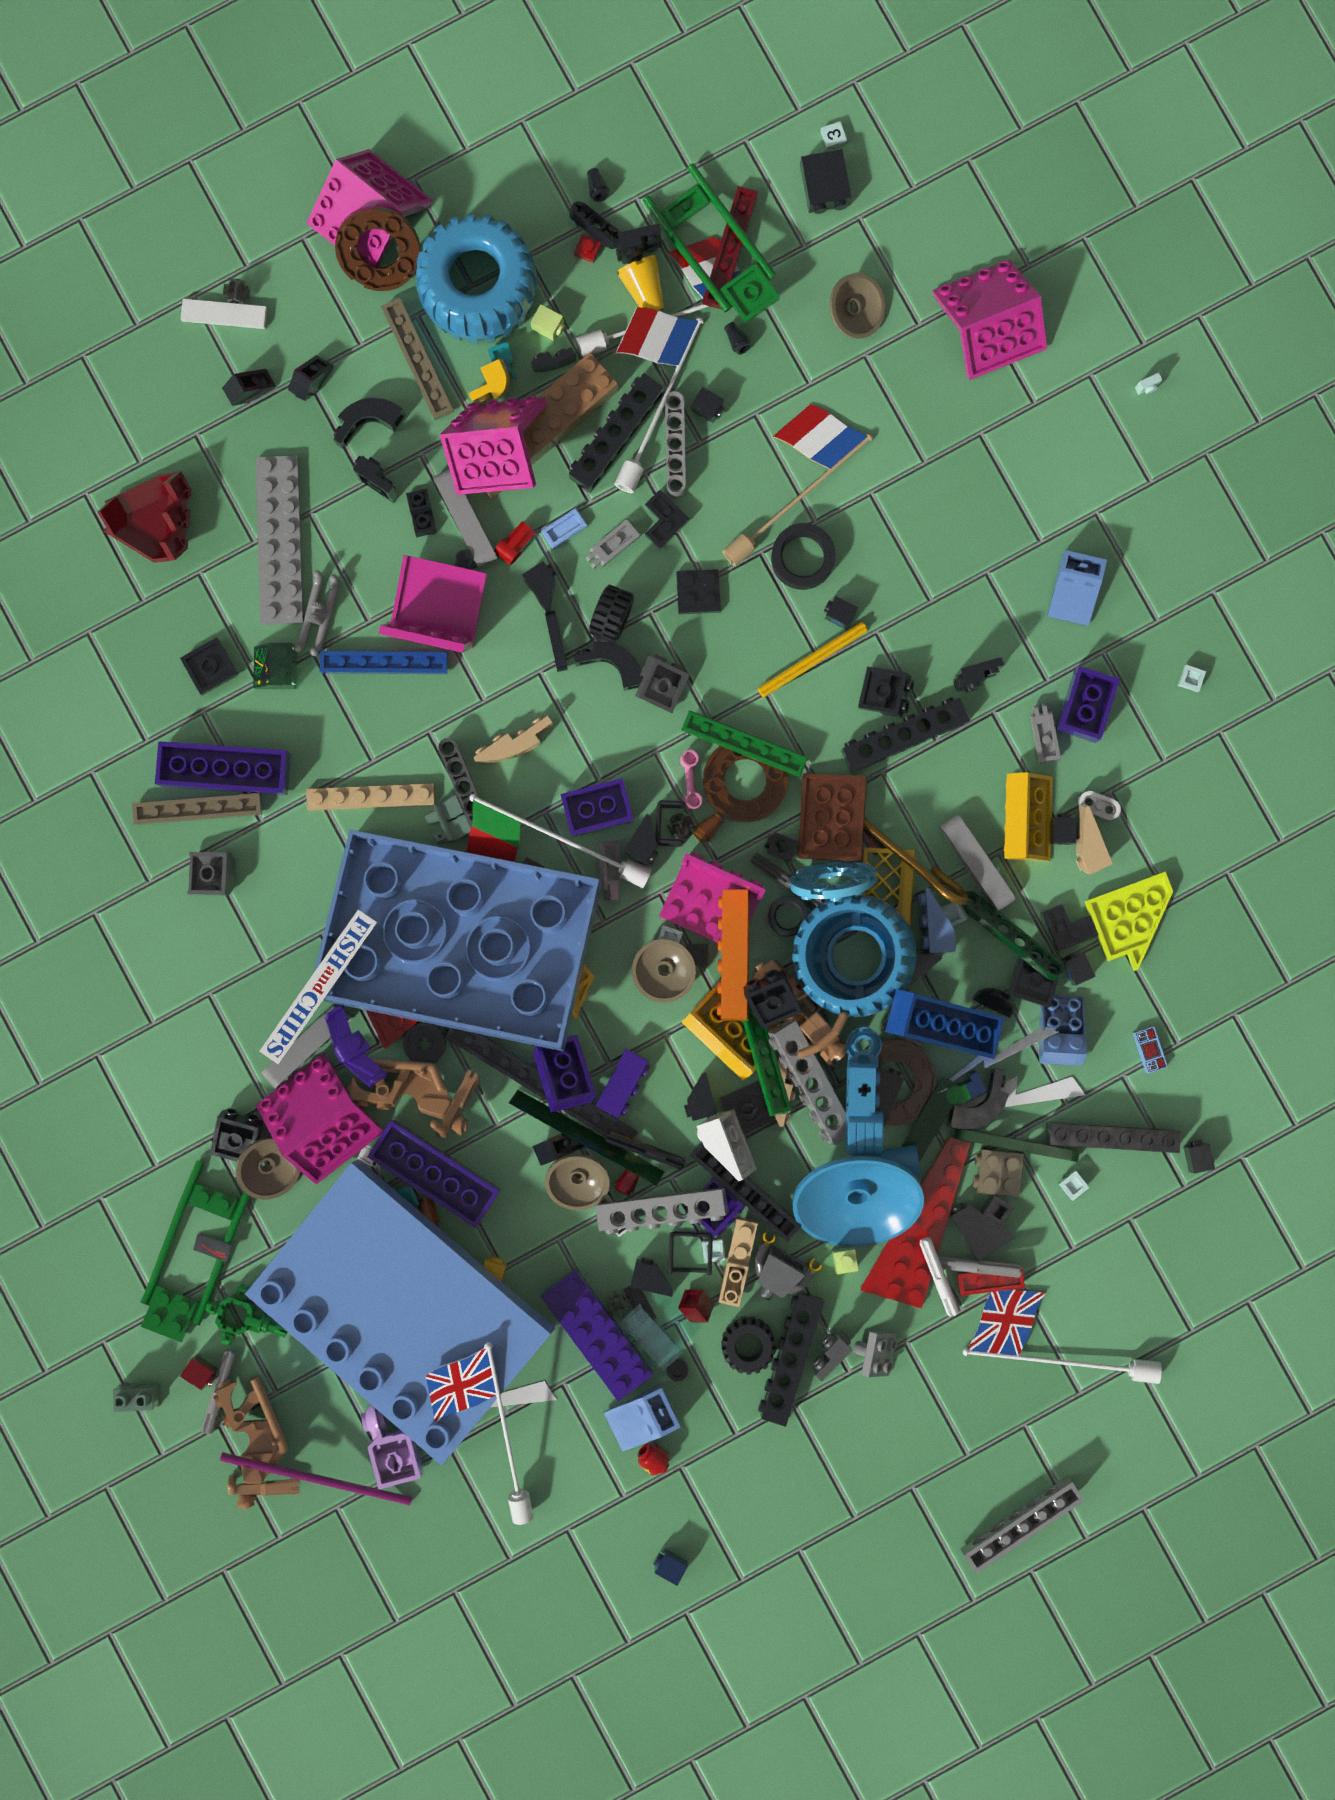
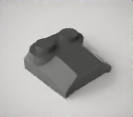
(211, 873)

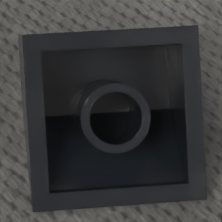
(643, 843)

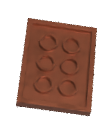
(832, 817)

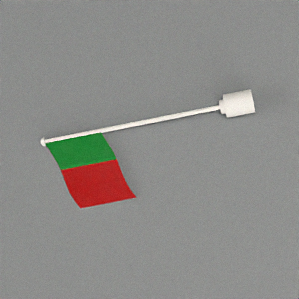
(497, 835)

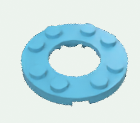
(805, 880)

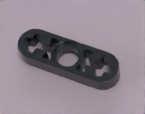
(606, 238)
(556, 641)

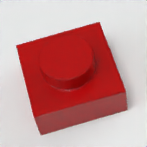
(587, 248)

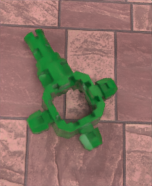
(255, 1320)

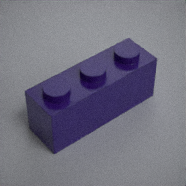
(623, 1083)

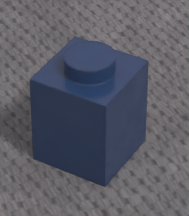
(670, 1566)

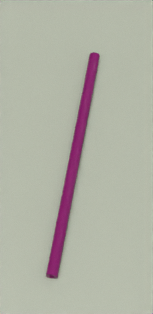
(314, 1478)

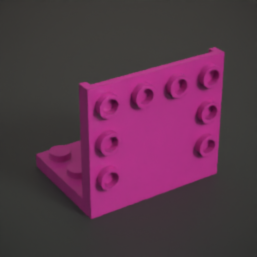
(358, 183)
(995, 316)
(489, 447)
(436, 604)
(696, 894)
(317, 1120)

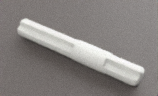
(939, 1276)

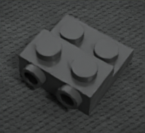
(661, 683)
(836, 1348)

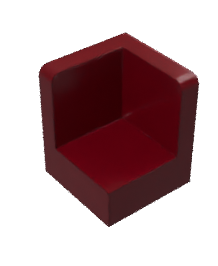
(696, 1306)

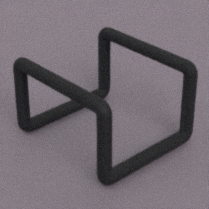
(667, 804)
(671, 1269)

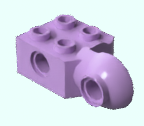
(391, 1452)

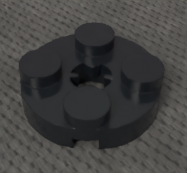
(435, 1038)

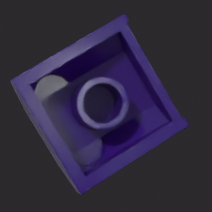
(735, 1208)

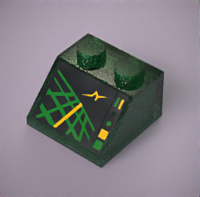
(275, 666)

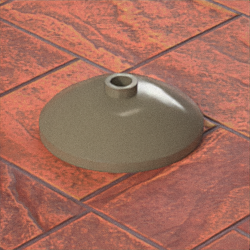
(866, 305)
(655, 982)
(265, 1180)
(574, 1190)

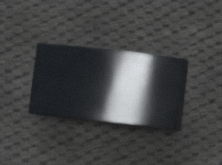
(545, 362)
(421, 513)

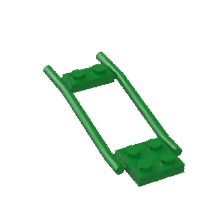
(748, 292)
(168, 1310)

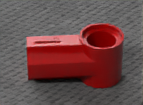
(511, 547)

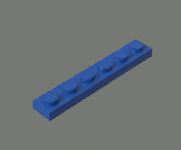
(383, 662)

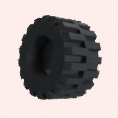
(611, 613)
(753, 1363)

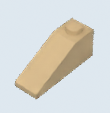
(1090, 845)

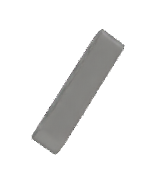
(675, 434)
(465, 520)
(977, 862)
(301, 1051)

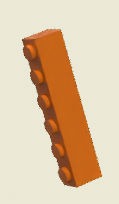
(735, 954)

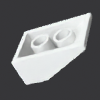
(726, 1142)

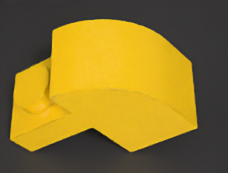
(497, 382)

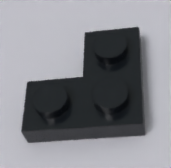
(670, 519)
(1066, 933)

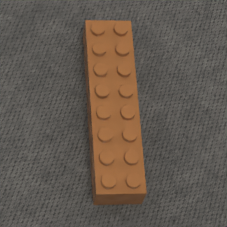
(568, 405)

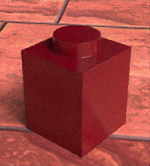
(199, 1373)

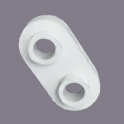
(1099, 803)

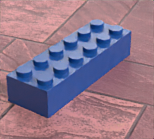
(944, 1024)

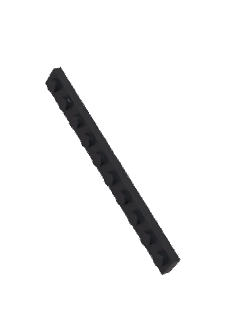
(529, 1078)

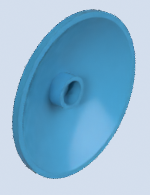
(861, 1198)

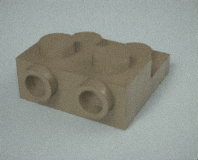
(998, 1172)

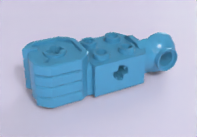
(863, 1123)

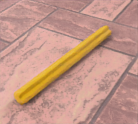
(812, 659)

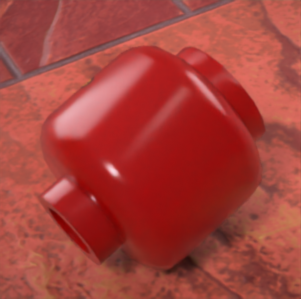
(653, 1458)

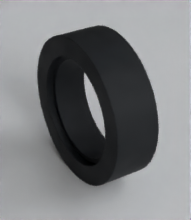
(809, 531)

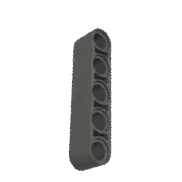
(458, 778)

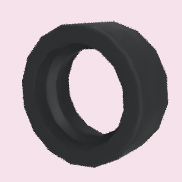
(772, 915)

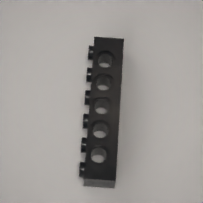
(641, 385)
(956, 718)
(1113, 1137)
(749, 1194)
(780, 1412)

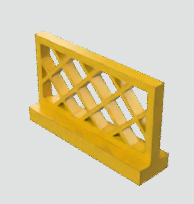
(906, 881)

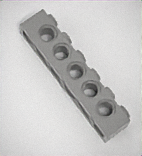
(811, 1068)
(714, 1197)
(1022, 1524)

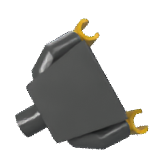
(781, 1272)

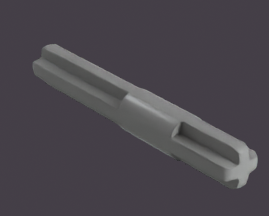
(980, 1266)
(223, 1374)

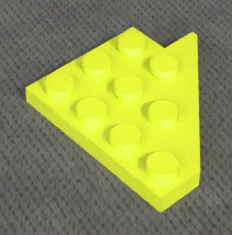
(1130, 917)

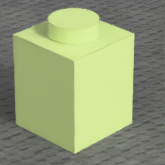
(547, 323)
(845, 1260)

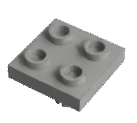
(877, 1353)

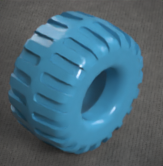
(481, 314)
(815, 949)

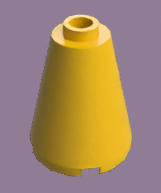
(643, 282)

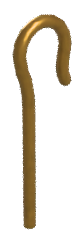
(961, 897)

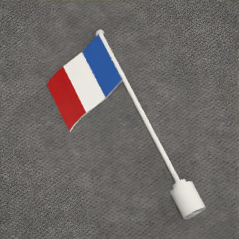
(704, 252)
(662, 341)

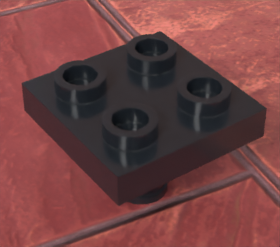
(749, 1107)

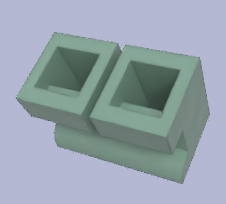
(444, 814)
(136, 1397)

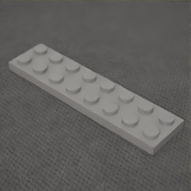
(279, 540)

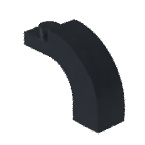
(364, 412)
(616, 656)
(986, 1110)

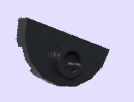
(995, 1000)

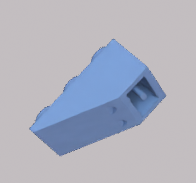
(1076, 587)
(937, 930)
(1070, 1043)
(643, 1418)

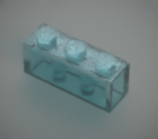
(650, 1337)

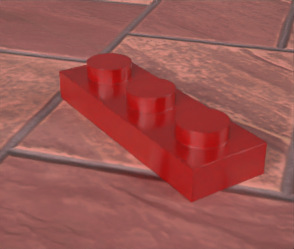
(978, 1283)

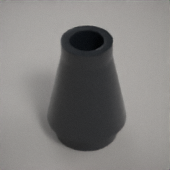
(597, 186)
(738, 339)

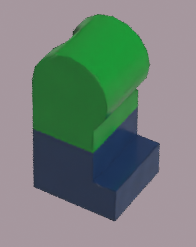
(968, 1089)

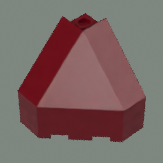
(151, 517)

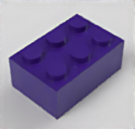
(1087, 704)
(597, 807)
(564, 1075)

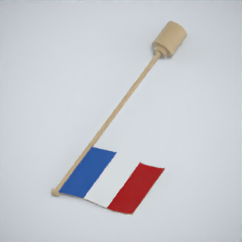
(819, 439)

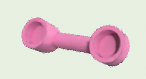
(688, 760)

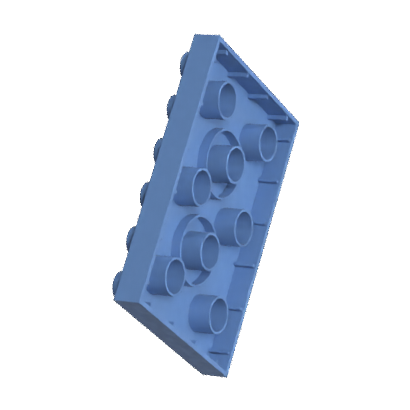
(462, 939)
(392, 1300)

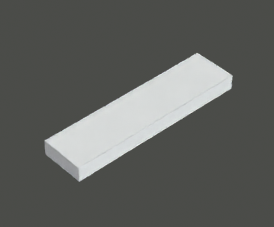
(223, 313)

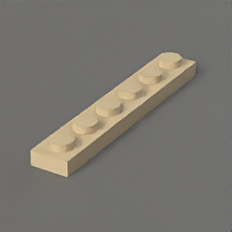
(370, 797)

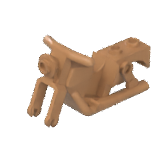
(812, 1021)
(427, 1087)
(265, 1444)

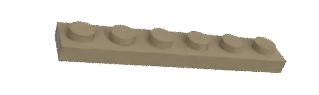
(417, 358)
(197, 809)

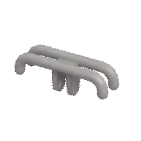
(318, 614)

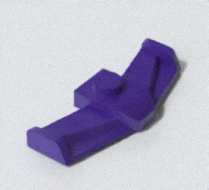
(352, 1048)

